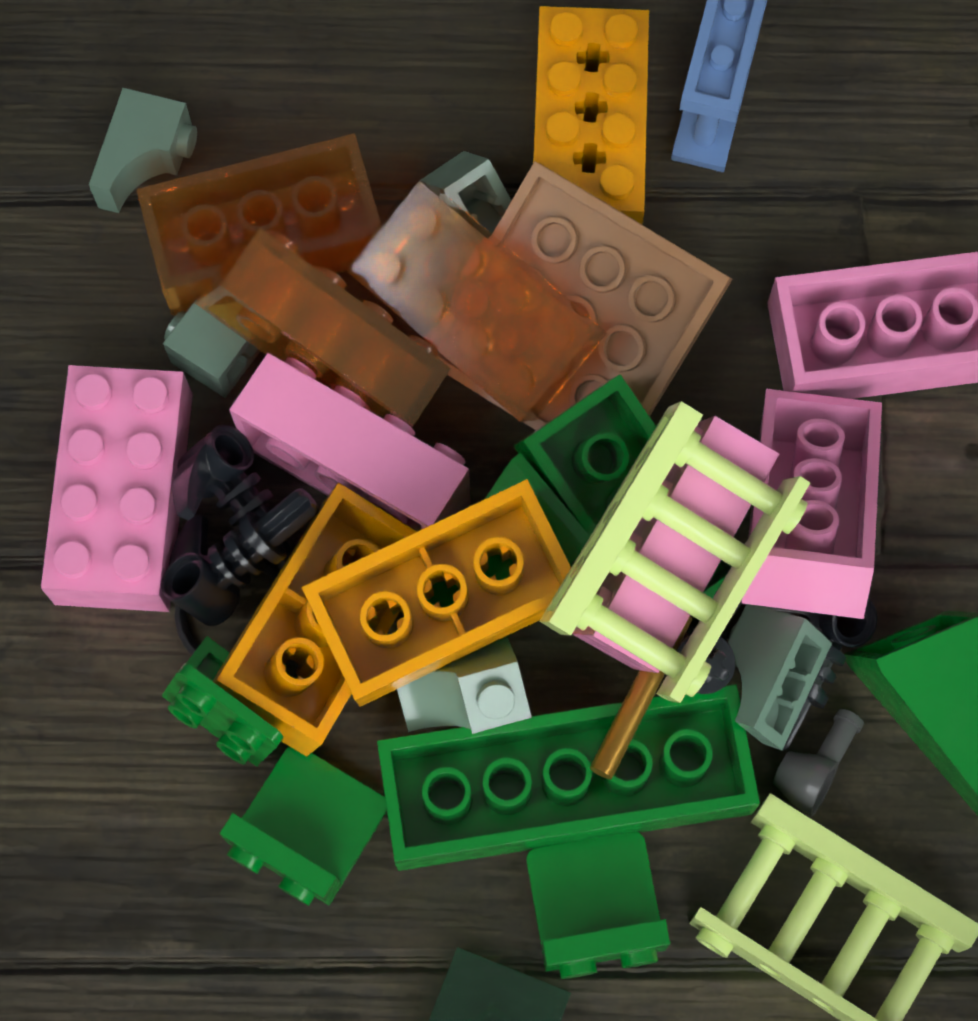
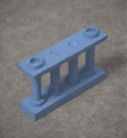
(717, 81)

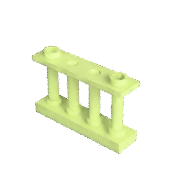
(613, 552)
(833, 865)

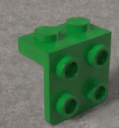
(202, 702)
(306, 826)
(596, 904)

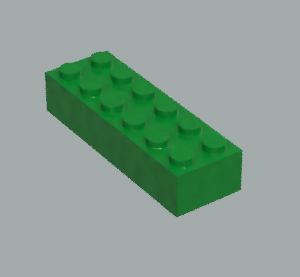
(534, 787)

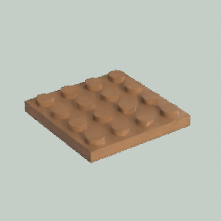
(620, 275)

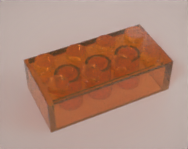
(305, 193)
(476, 302)
(307, 315)

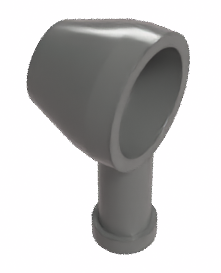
(807, 776)

